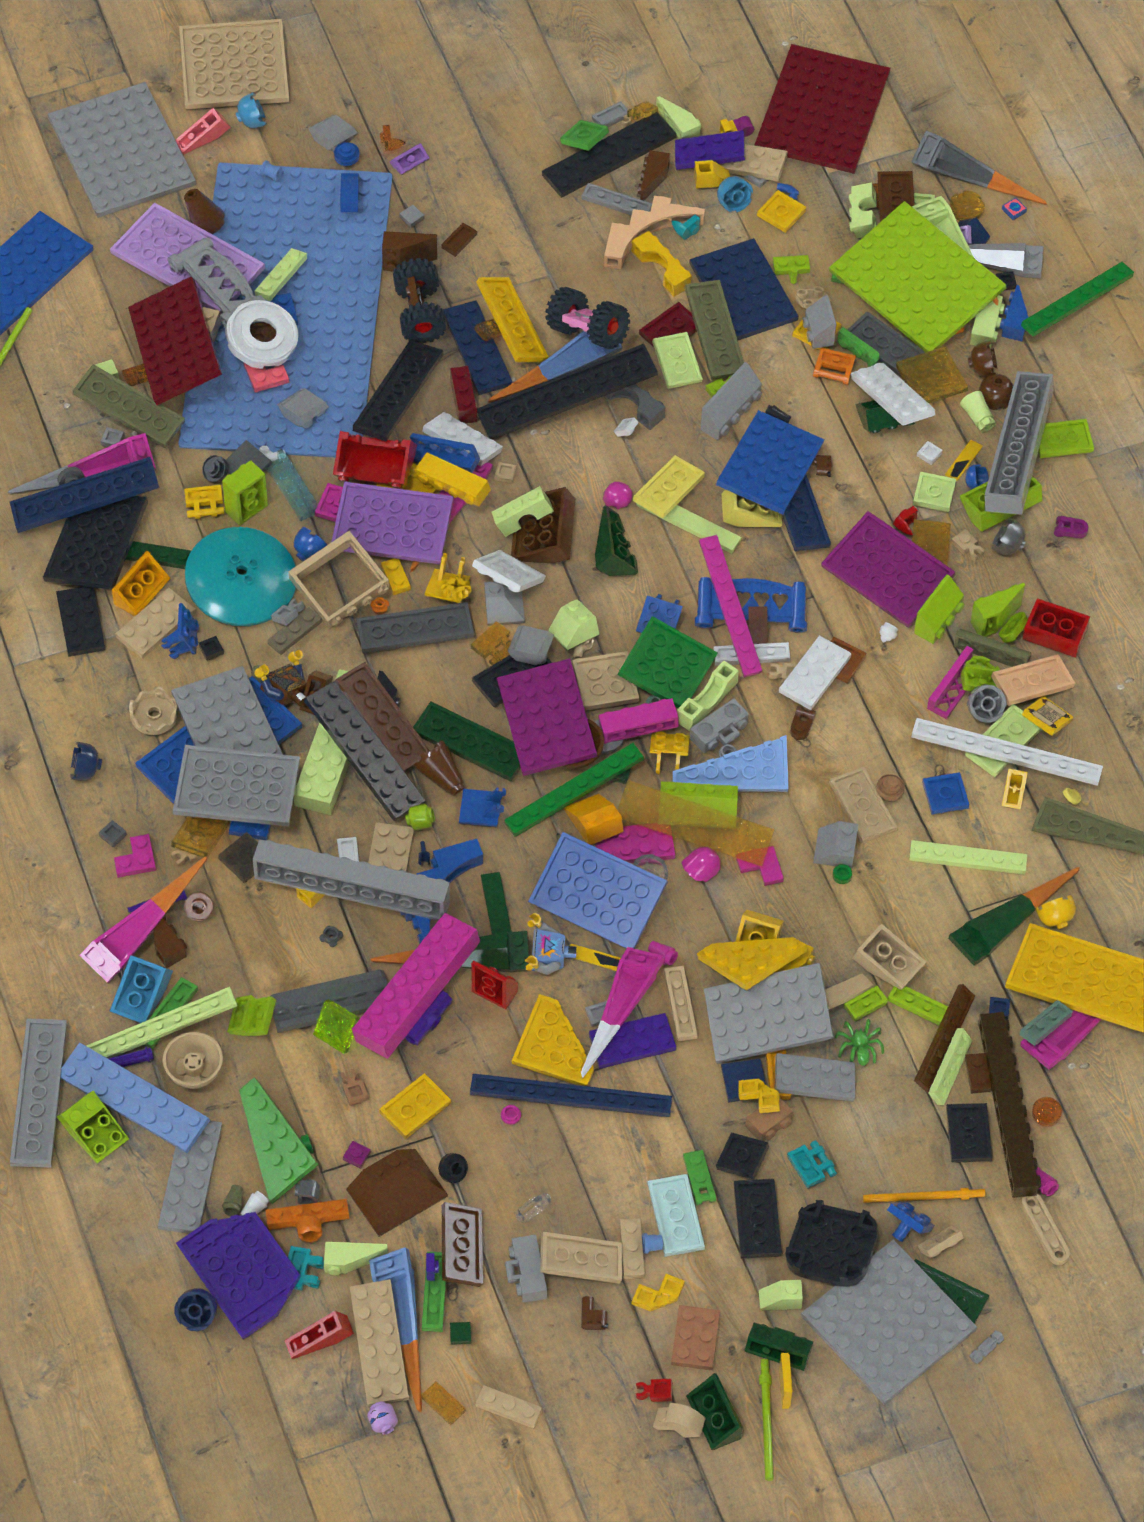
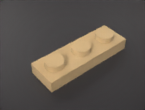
(632, 1248)
(508, 1406)

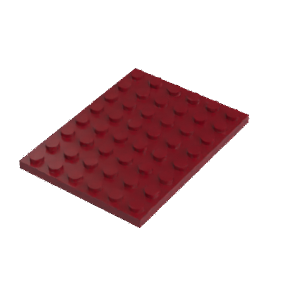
(823, 108)

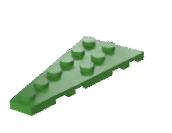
(278, 1147)

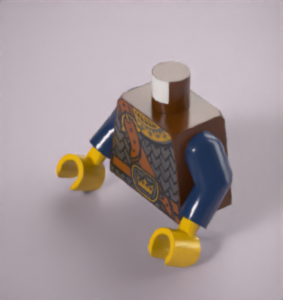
(285, 683)

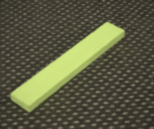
(700, 527)

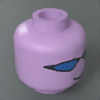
(382, 1417)

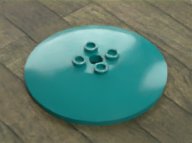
(233, 597)

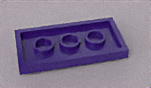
(717, 147)
(637, 1041)

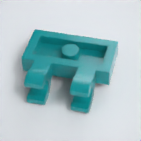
(301, 1259)

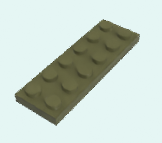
(714, 328)
(128, 405)

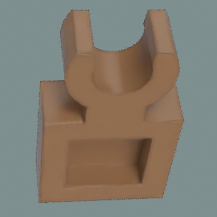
(354, 1090)

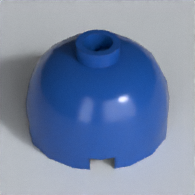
(307, 544)

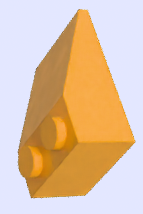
(595, 818)

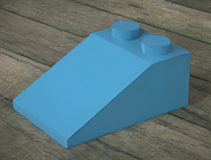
(140, 989)

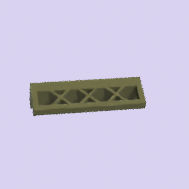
(991, 648)

